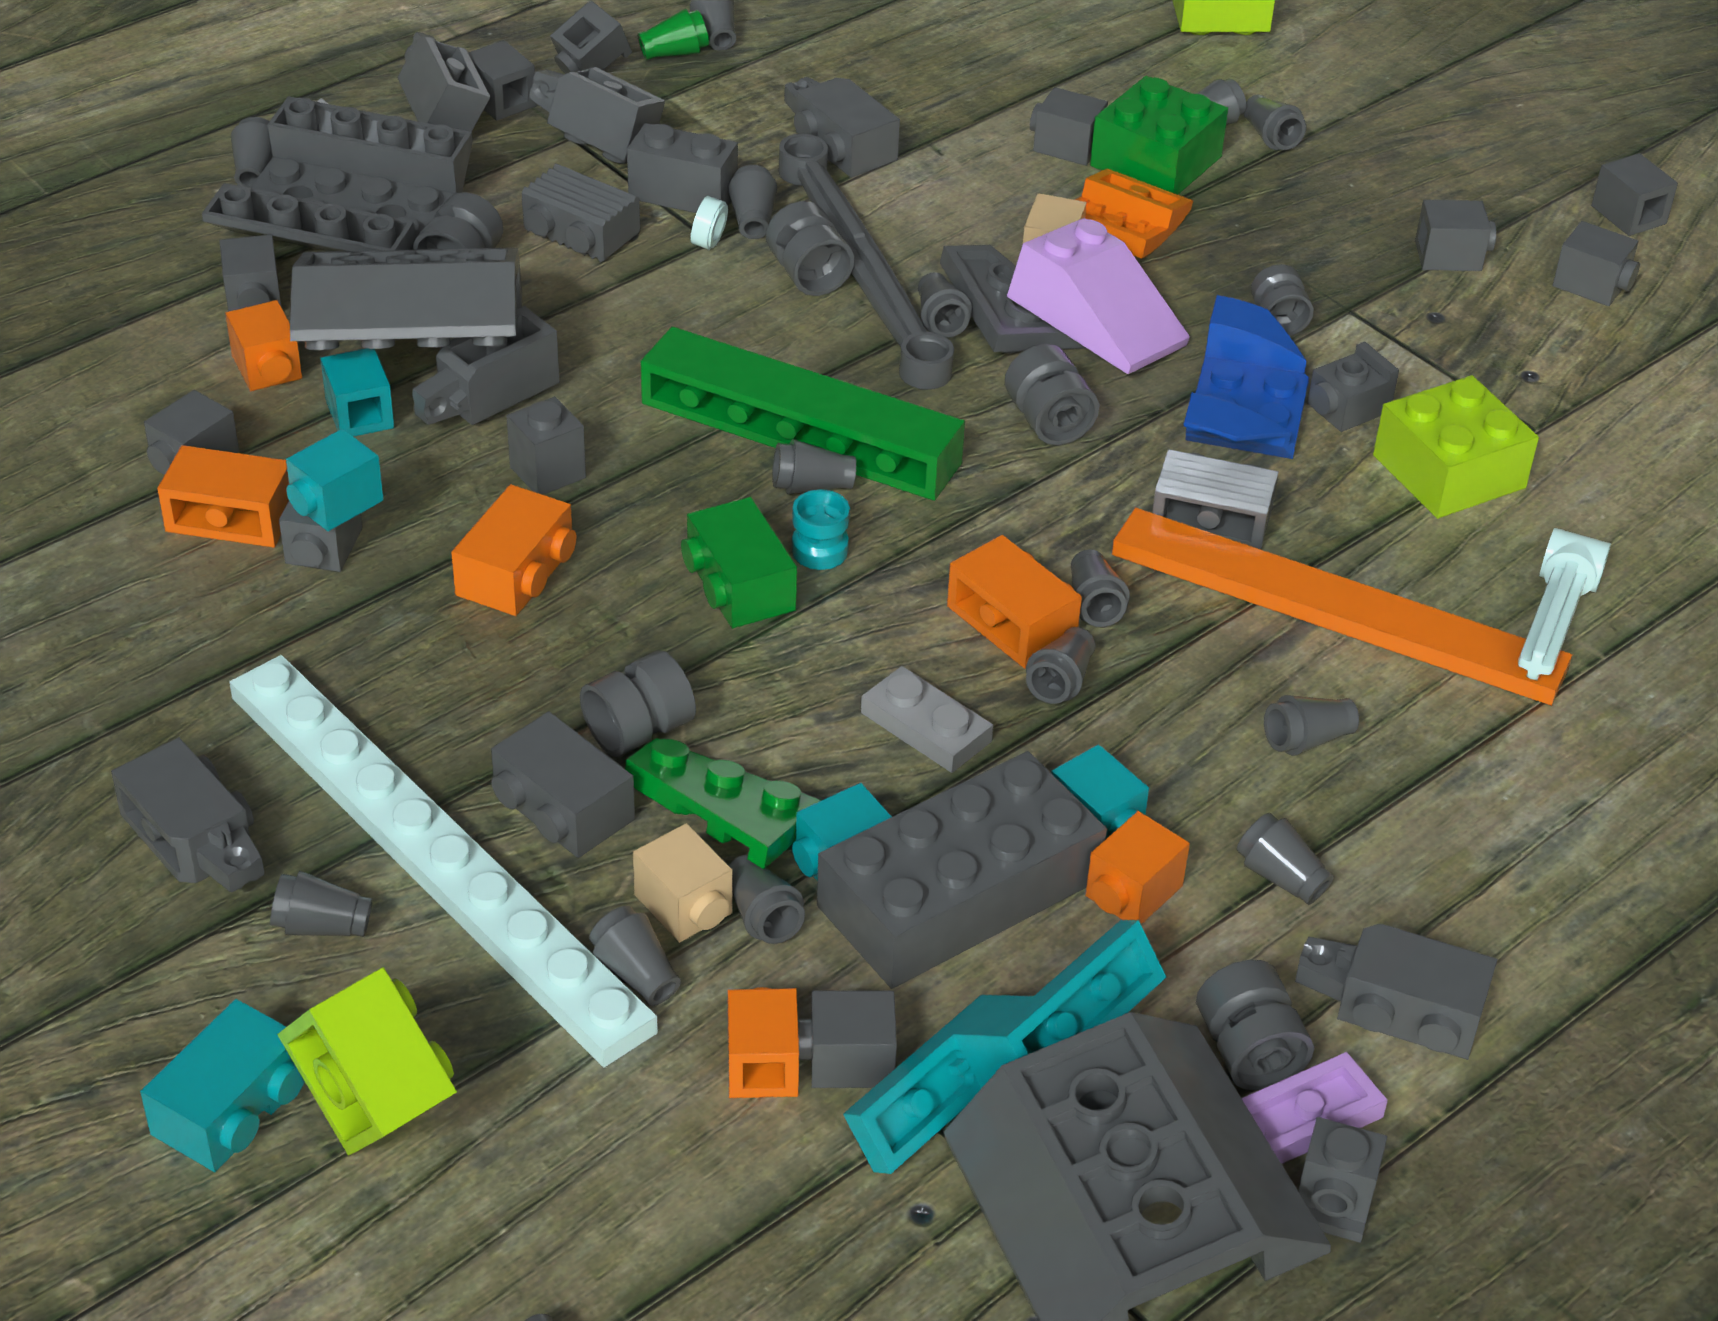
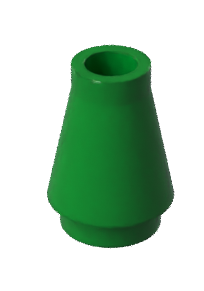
(675, 36)

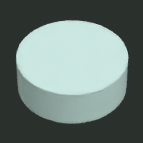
(709, 223)

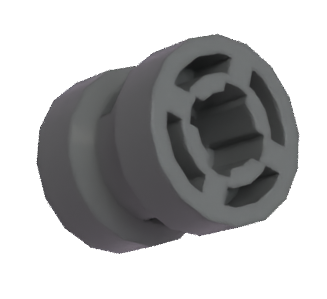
(1283, 294)

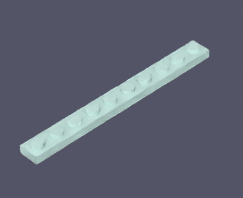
(447, 862)

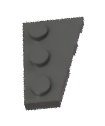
(985, 279)

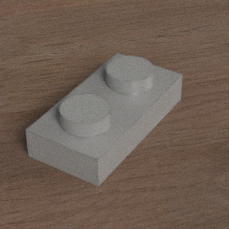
(927, 719)

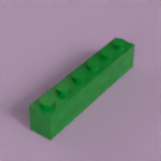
(782, 402)

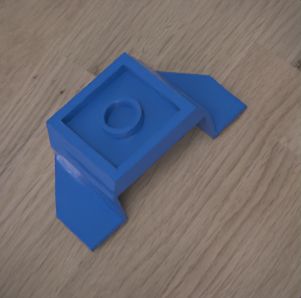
(1248, 383)

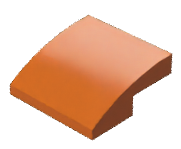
(1133, 210)

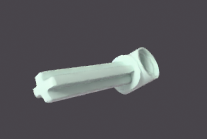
(1570, 569)

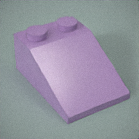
(1096, 295)

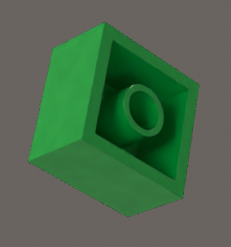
(1159, 135)

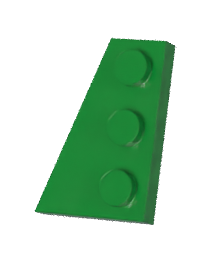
(723, 794)

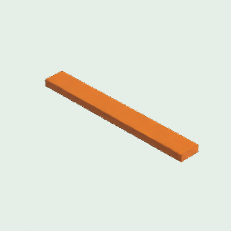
(1334, 603)

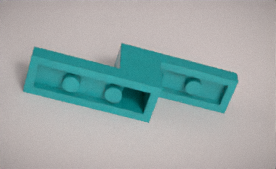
(993, 1031)

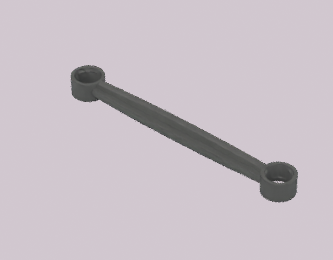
(804, 163)

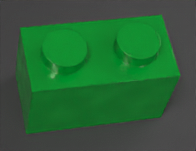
(740, 562)

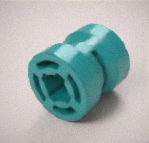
(820, 529)

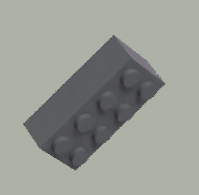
(958, 868)

